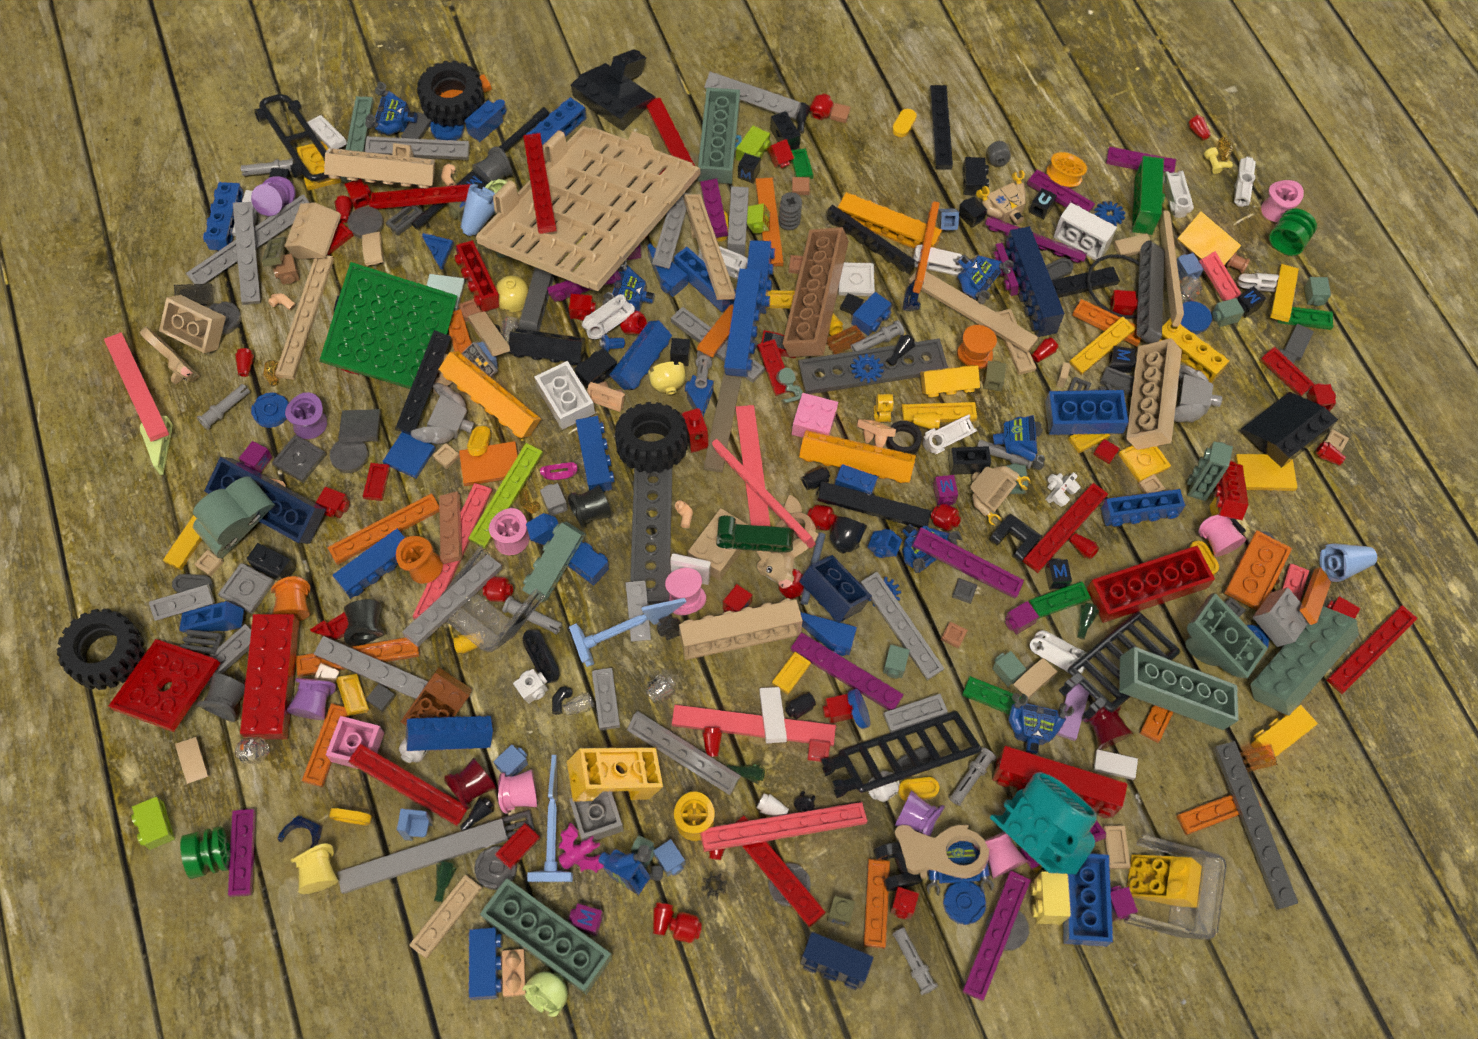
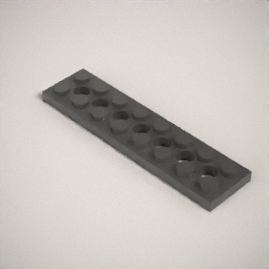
(846, 379)
(660, 539)

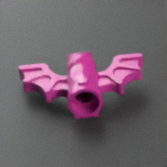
(576, 853)

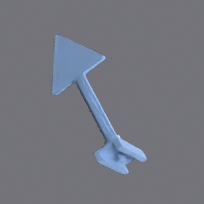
(651, 613)
(550, 871)

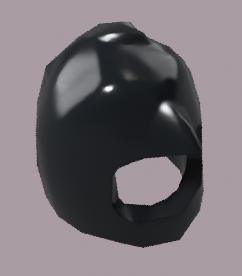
(846, 534)

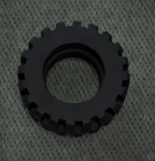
(450, 77)
(646, 420)
(88, 629)

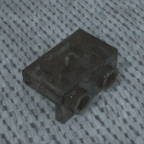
(197, 292)

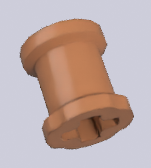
(1238, 263)

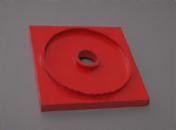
(164, 663)

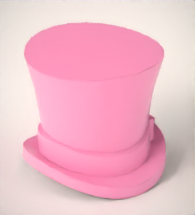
(1283, 196)
(509, 531)
(1221, 535)
(686, 584)
(516, 791)
(1003, 854)

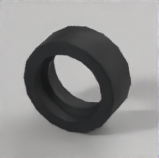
(909, 427)

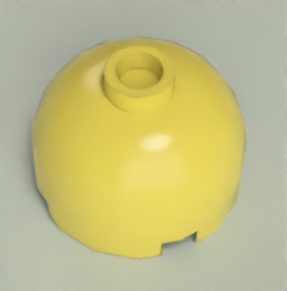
(512, 293)
(667, 377)

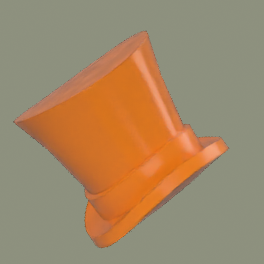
(977, 346)
(417, 557)
(291, 597)

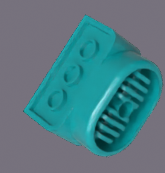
(1050, 824)

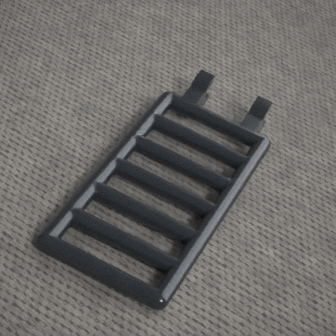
(1078, 678)
(855, 782)

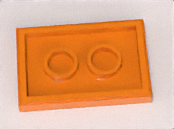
(489, 466)

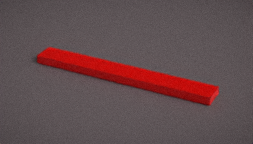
(539, 183)

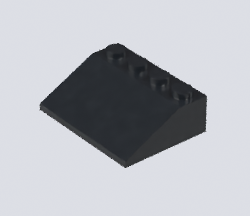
(609, 98)
(1289, 427)

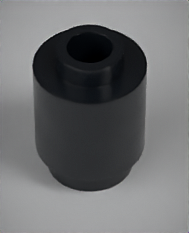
(813, 478)
(800, 705)

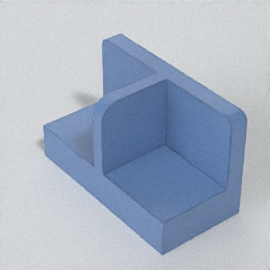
(413, 824)

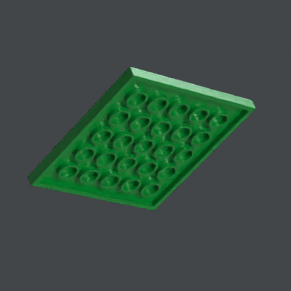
(384, 325)

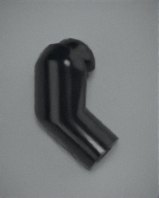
(562, 693)

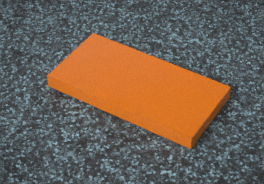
(1258, 570)

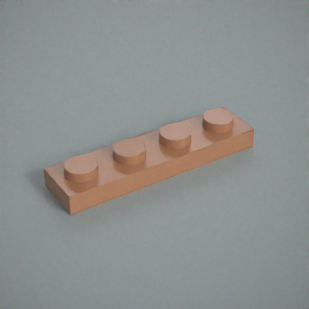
(450, 528)

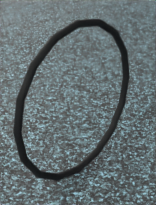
(1090, 288)

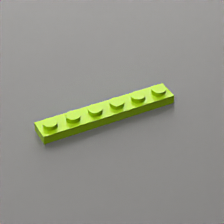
(506, 492)

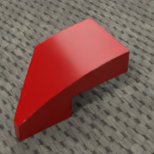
(333, 629)

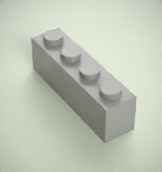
(738, 220)

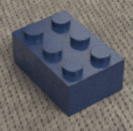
(835, 588)
(836, 961)

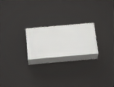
(1115, 764)

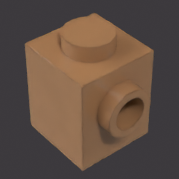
(287, 270)

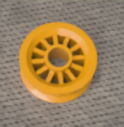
(1066, 169)

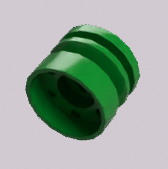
(1293, 231)
(200, 852)

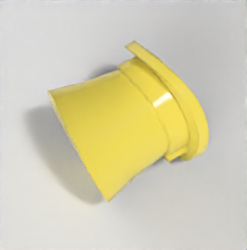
(315, 869)

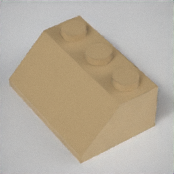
(312, 231)

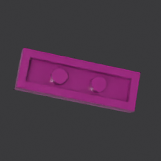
(1010, 281)

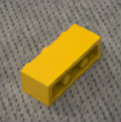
(950, 380)
(1284, 732)

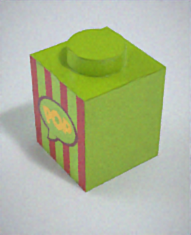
(758, 218)

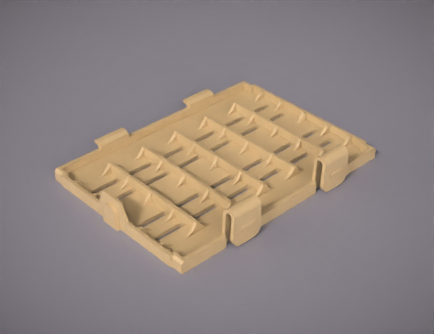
(564, 165)

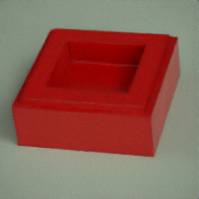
(1106, 451)
(818, 750)

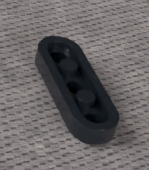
(540, 655)

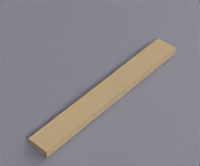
(709, 247)
(1171, 269)
(977, 312)
(304, 318)

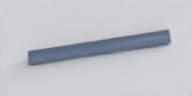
(815, 558)

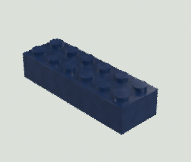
(1034, 282)
(292, 513)

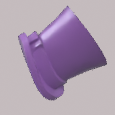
(272, 195)
(306, 415)
(311, 698)
(919, 814)

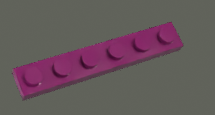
(1043, 242)
(967, 563)
(847, 672)
(996, 936)

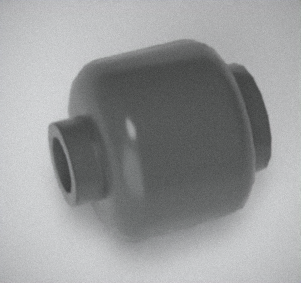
(999, 153)

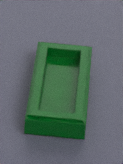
(801, 164)

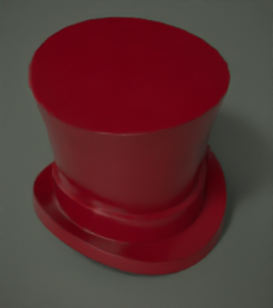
(1108, 728)
(469, 783)

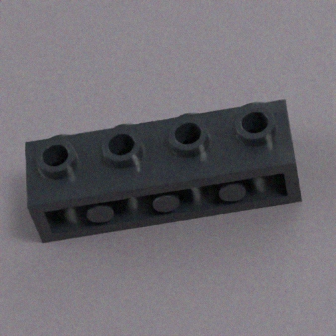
(546, 345)

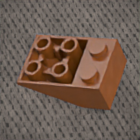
(439, 697)

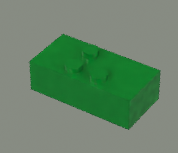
(1148, 195)

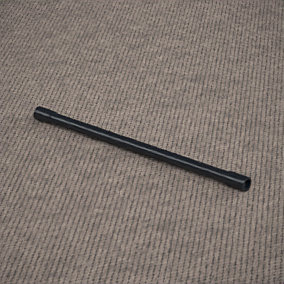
(542, 114)

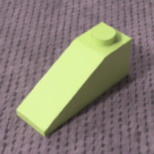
(159, 448)

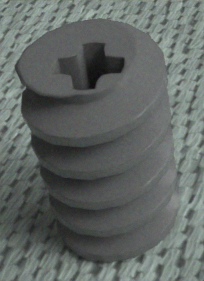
(790, 211)

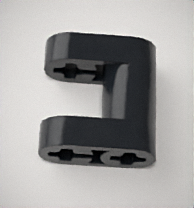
(1019, 530)
(905, 878)

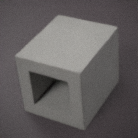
(553, 499)

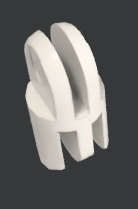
(1260, 281)

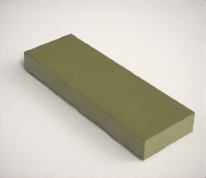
(274, 251)

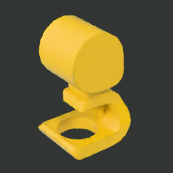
(884, 406)

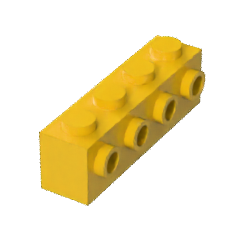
(1195, 351)

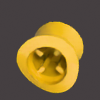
(693, 815)

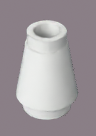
(771, 806)

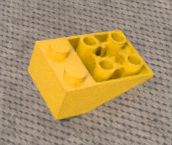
(1165, 879)

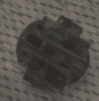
(668, 627)
(717, 879)

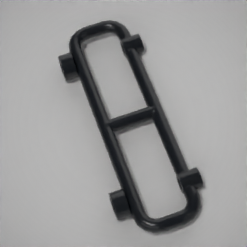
(298, 168)

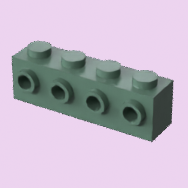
(1209, 470)
(554, 559)

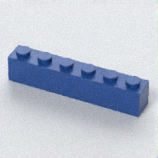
(743, 322)

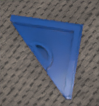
(439, 248)

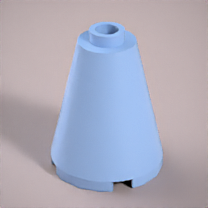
(477, 210)
(1346, 560)

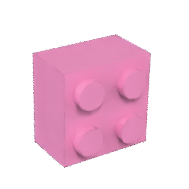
(814, 415)
(349, 735)

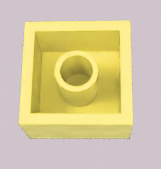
(1050, 898)

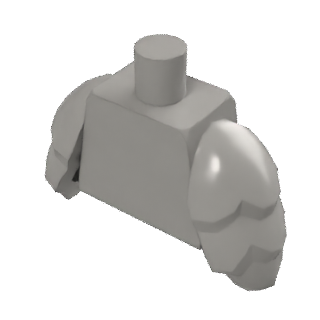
(1194, 395)
(446, 419)

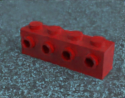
(477, 276)
(1232, 493)

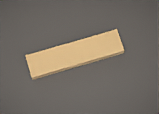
(488, 333)
(1022, 361)
(445, 916)

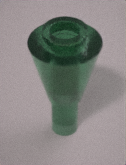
(1087, 615)
(753, 773)
(444, 875)

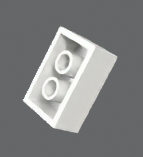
(1084, 231)
(564, 395)

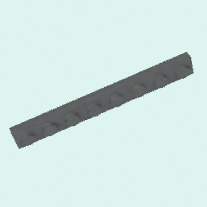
(1255, 825)

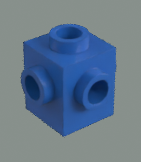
(884, 543)

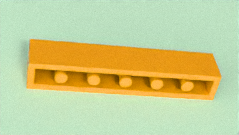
(887, 222)
(489, 394)
(861, 456)

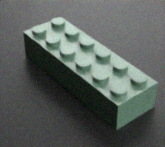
(719, 135)
(1305, 661)
(1178, 688)
(546, 936)

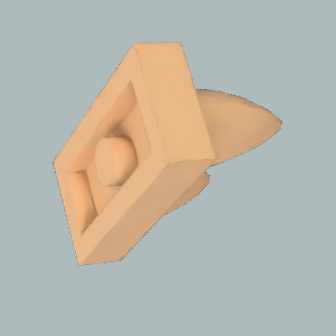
(605, 396)
(873, 428)
(513, 972)

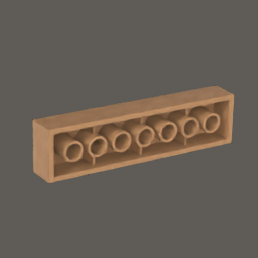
(816, 292)

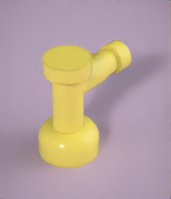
(1211, 154)

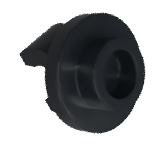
(804, 803)

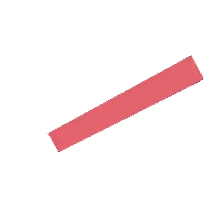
(136, 387)
(752, 462)
(763, 494)
(470, 516)
(749, 724)
(783, 826)

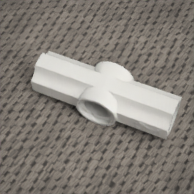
(1244, 182)

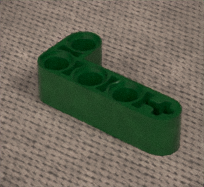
(753, 537)

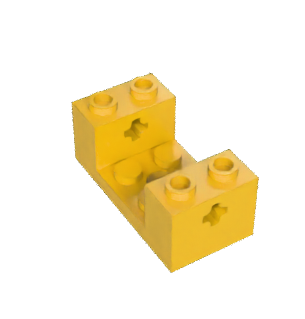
(595, 772)

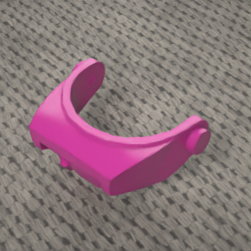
(572, 470)

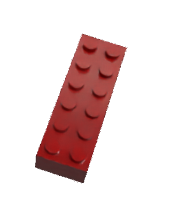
(1150, 583)
(269, 676)
(1099, 792)

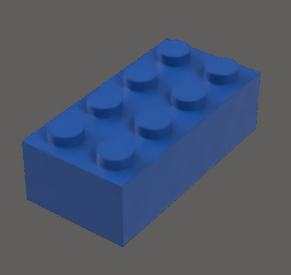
(1086, 412)
(1090, 904)

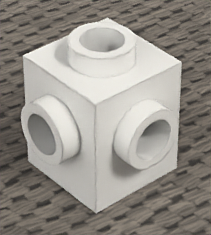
(531, 685)

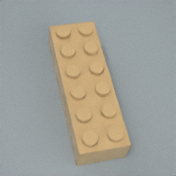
(379, 167)
(1154, 394)
(740, 629)

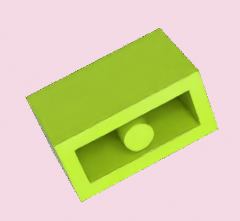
(754, 143)
(152, 823)

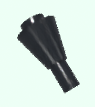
(802, 116)
(904, 345)
(481, 809)

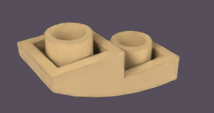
(372, 248)
(1035, 678)
(191, 760)

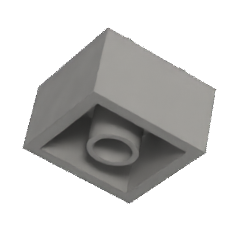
(1281, 617)
(597, 817)

